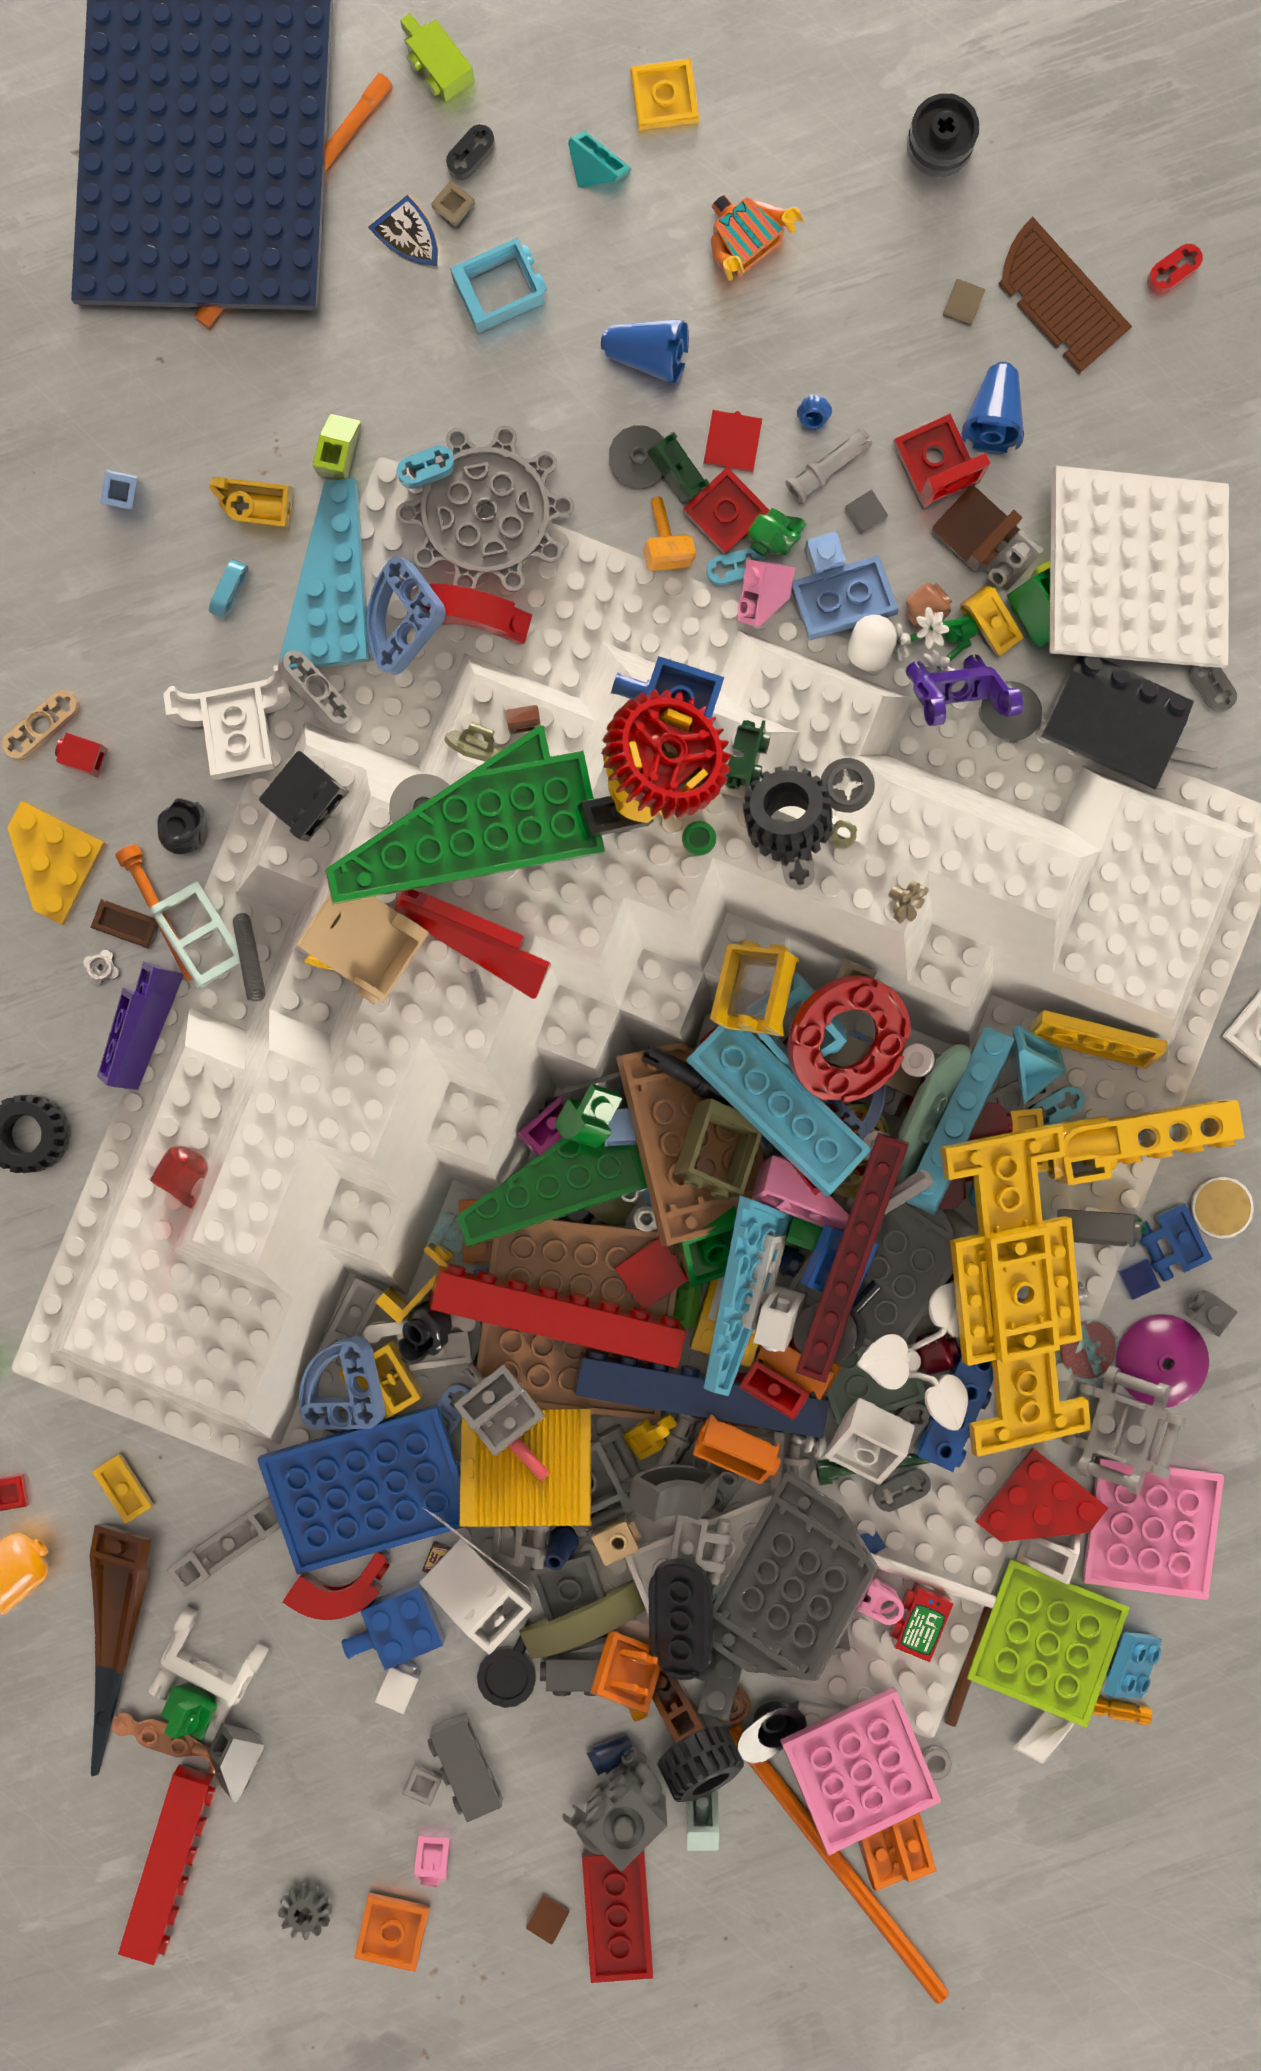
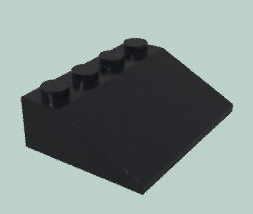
(1117, 719)

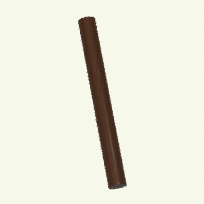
(963, 1683)

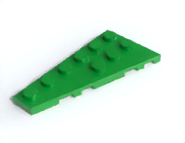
(552, 1186)

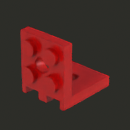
(946, 477)

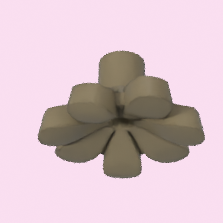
(907, 901)

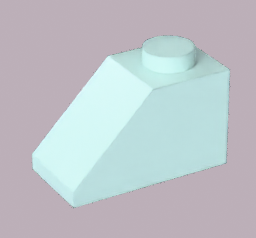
(703, 1823)

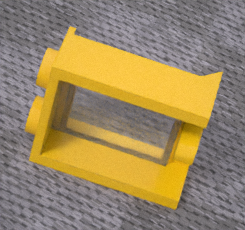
(754, 988)

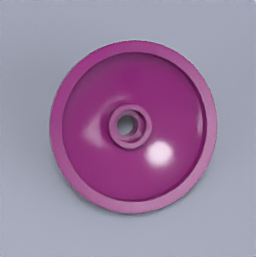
(1162, 1337)

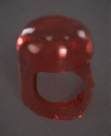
(179, 1172)

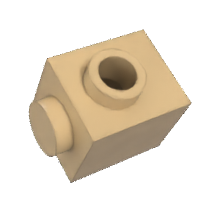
(616, 1540)

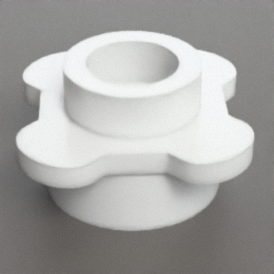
(92, 964)

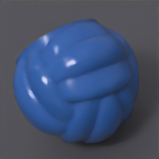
(814, 411)

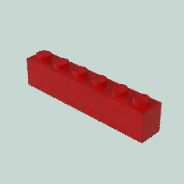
(166, 1865)

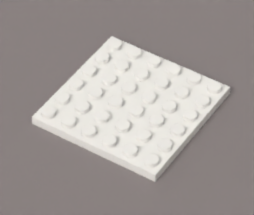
(1139, 567)

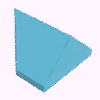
(1035, 1062)

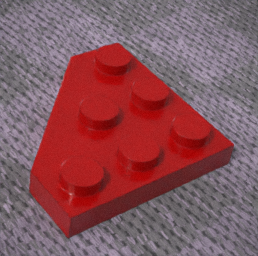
(1040, 1503)

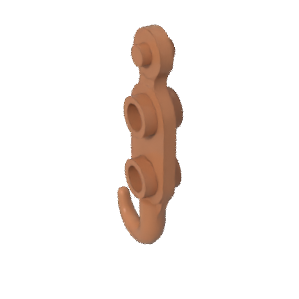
(151, 1735)

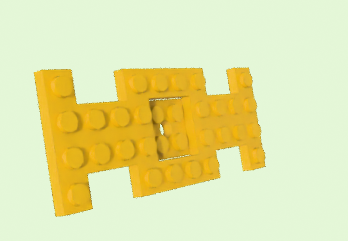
(1018, 1254)

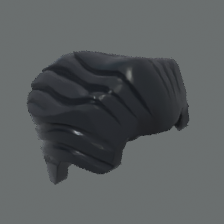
(182, 826)

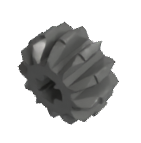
(295, 1903)

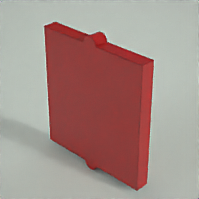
(732, 440)
(651, 1273)

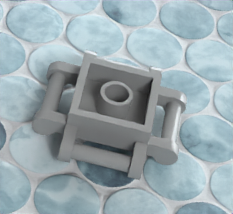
(1127, 1430)

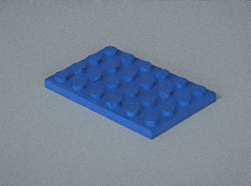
(364, 1489)

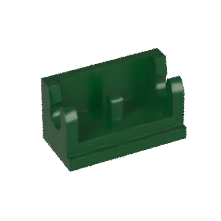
(677, 467)

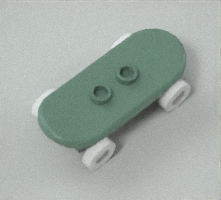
(930, 1102)

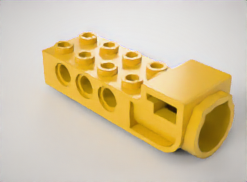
(1115, 1140)

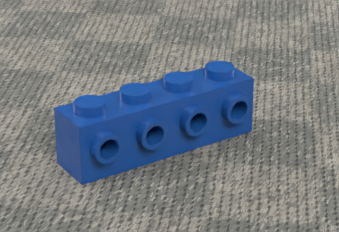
(947, 1446)

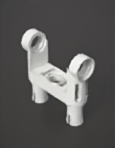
(180, 1663)

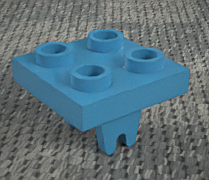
(1133, 1665)

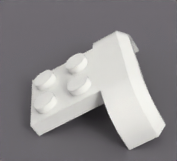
(232, 723)

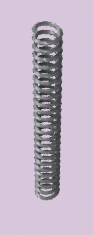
(248, 958)

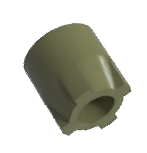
(838, 843)

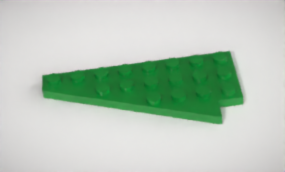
(492, 821)

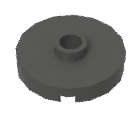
(622, 462)

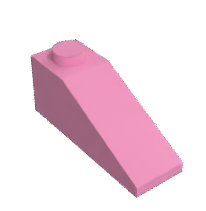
(783, 1189)

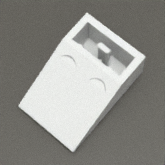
(477, 1595)

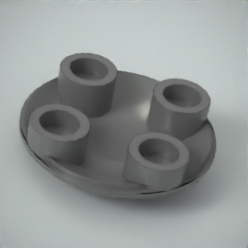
(1013, 727)

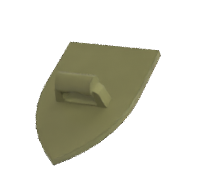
(471, 746)

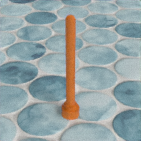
(131, 859)

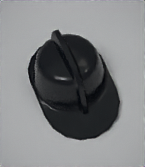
(770, 1724)

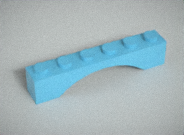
(963, 1111)

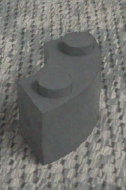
(673, 1491)

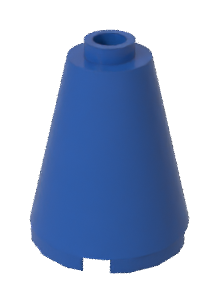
(649, 347)
(996, 413)

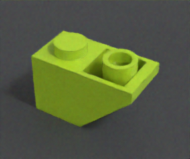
(336, 447)

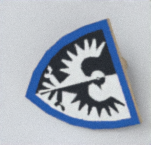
(407, 232)

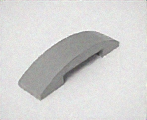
(224, 1546)

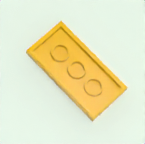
(1098, 1039)

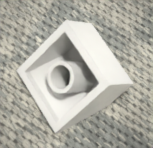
(870, 1441)

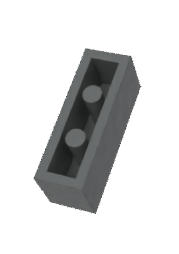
(465, 1767)

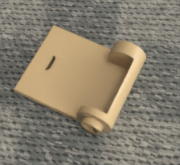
(364, 944)

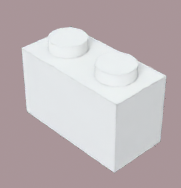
(778, 1319)

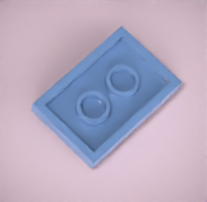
(843, 596)

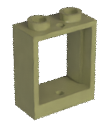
(743, 1156)

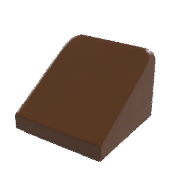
(523, 719)
(547, 1919)

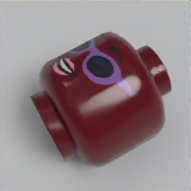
(938, 1354)

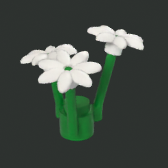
(956, 631)

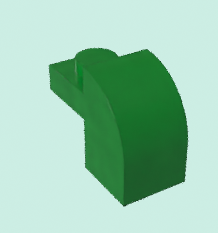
(589, 1119)
(188, 1711)

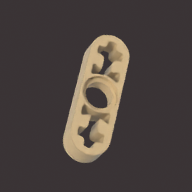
(50, 703)

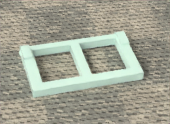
(179, 945)

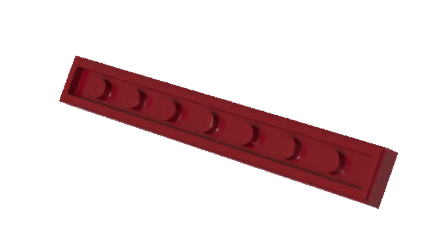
(852, 1257)

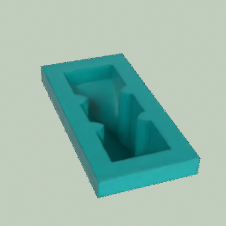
(594, 162)

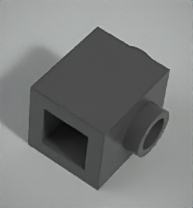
(1210, 1312)

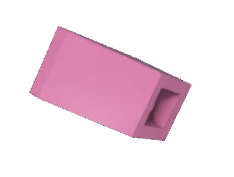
(764, 590)

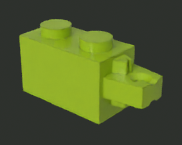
(437, 57)

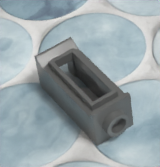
(1103, 1227)

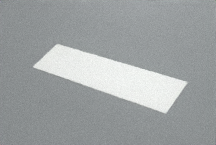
(479, 1551)

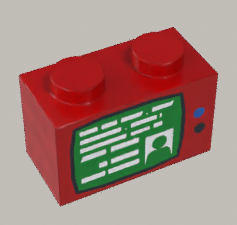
(922, 1622)

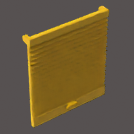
(508, 1491)

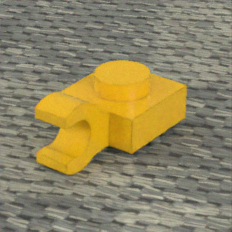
(648, 1438)

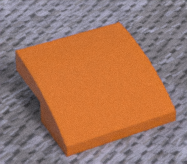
(897, 1853)

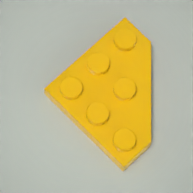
(52, 860)

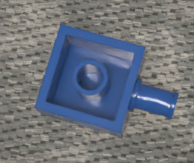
(676, 678)
(398, 1627)

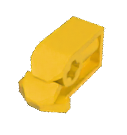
(268, 502)

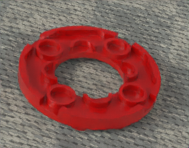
(881, 1061)

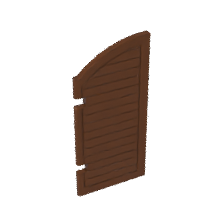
(1060, 297)

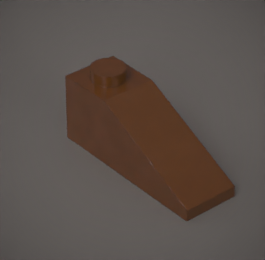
(676, 1707)

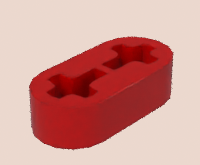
(1178, 273)

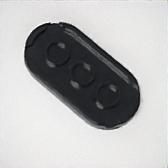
(681, 1618)

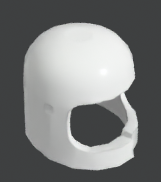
(872, 643)

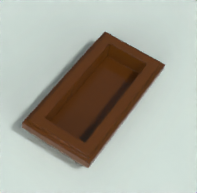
(124, 923)

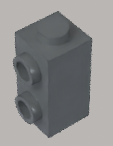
(570, 1672)

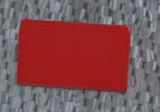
(774, 1390)

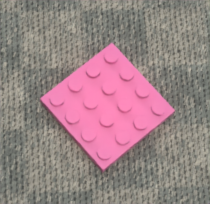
(1158, 1537)
(860, 1770)

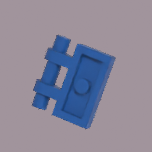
(1182, 1237)

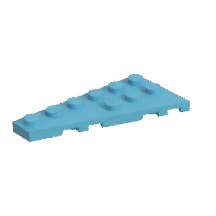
(330, 596)
(730, 1337)

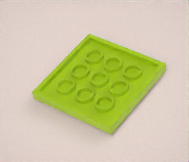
(1048, 1643)

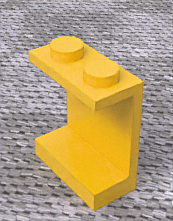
(395, 1305)

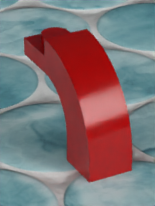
(483, 611)
(333, 1602)

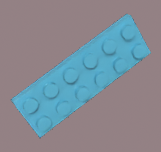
(779, 1107)

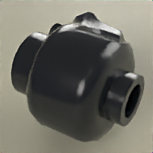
(424, 1334)

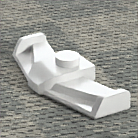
(1043, 1736)

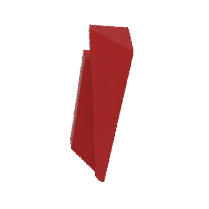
(477, 939)

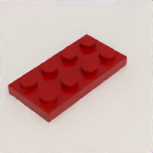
(617, 1919)

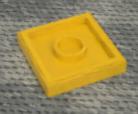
(664, 94)

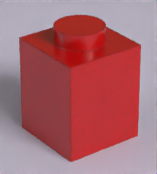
(80, 754)

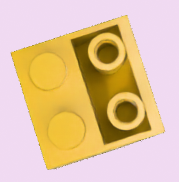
(395, 1378)

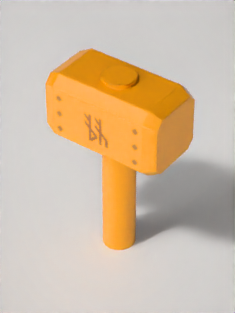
(667, 550)

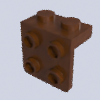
(976, 528)

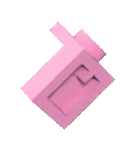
(431, 1860)

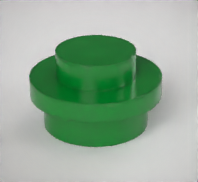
(699, 838)

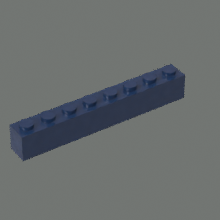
(684, 1393)

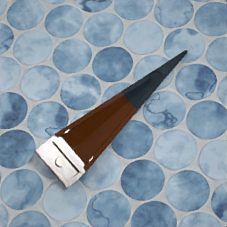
(118, 1589)

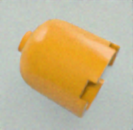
(21, 1568)

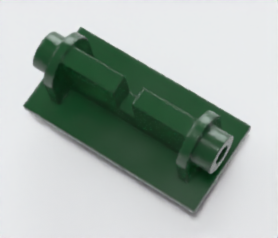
(752, 743)

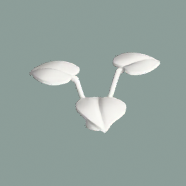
(892, 1362)

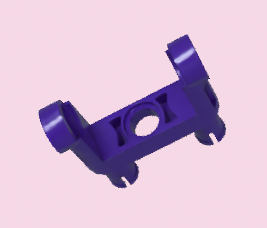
(980, 683)

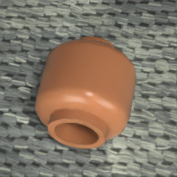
(927, 596)

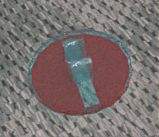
(1092, 1355)

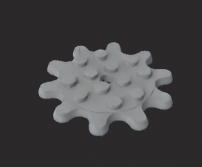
(495, 543)

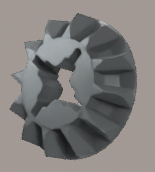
(857, 773)

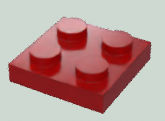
(725, 510)

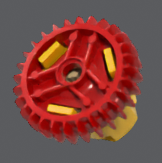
(663, 757)

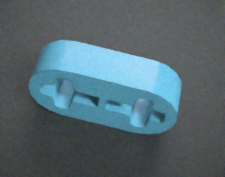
(423, 460)
(730, 560)
(228, 589)
(1057, 1097)

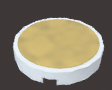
(1221, 1207)

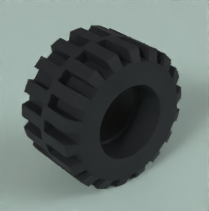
(783, 790)
(52, 1133)
(700, 1763)

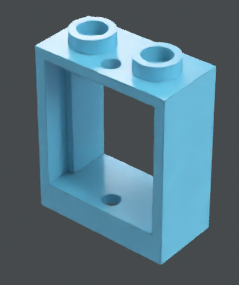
(489, 260)
(832, 1041)

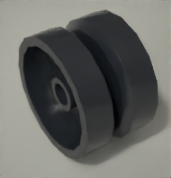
(942, 134)

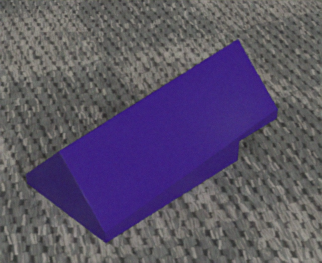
(138, 1026)

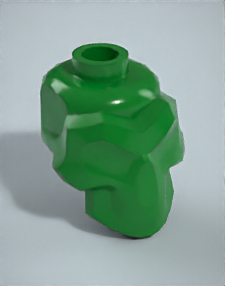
(775, 533)

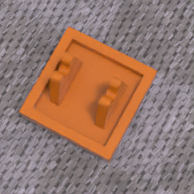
(626, 1673)

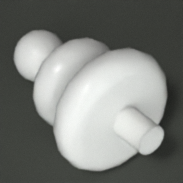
(809, 1443)

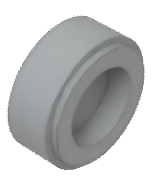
(937, 1761)

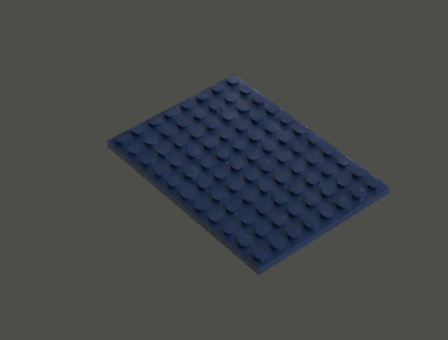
(202, 153)

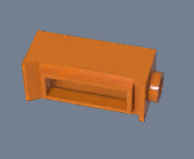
(786, 1364)
(736, 1450)

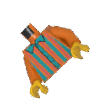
(748, 232)

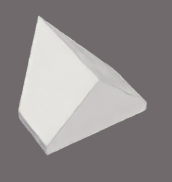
(1051, 1555)

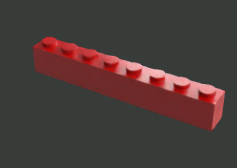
(557, 1316)

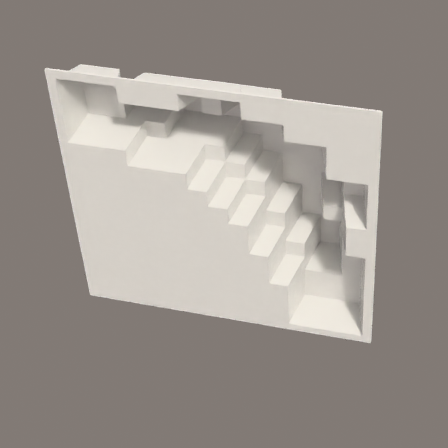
(360, 1122)

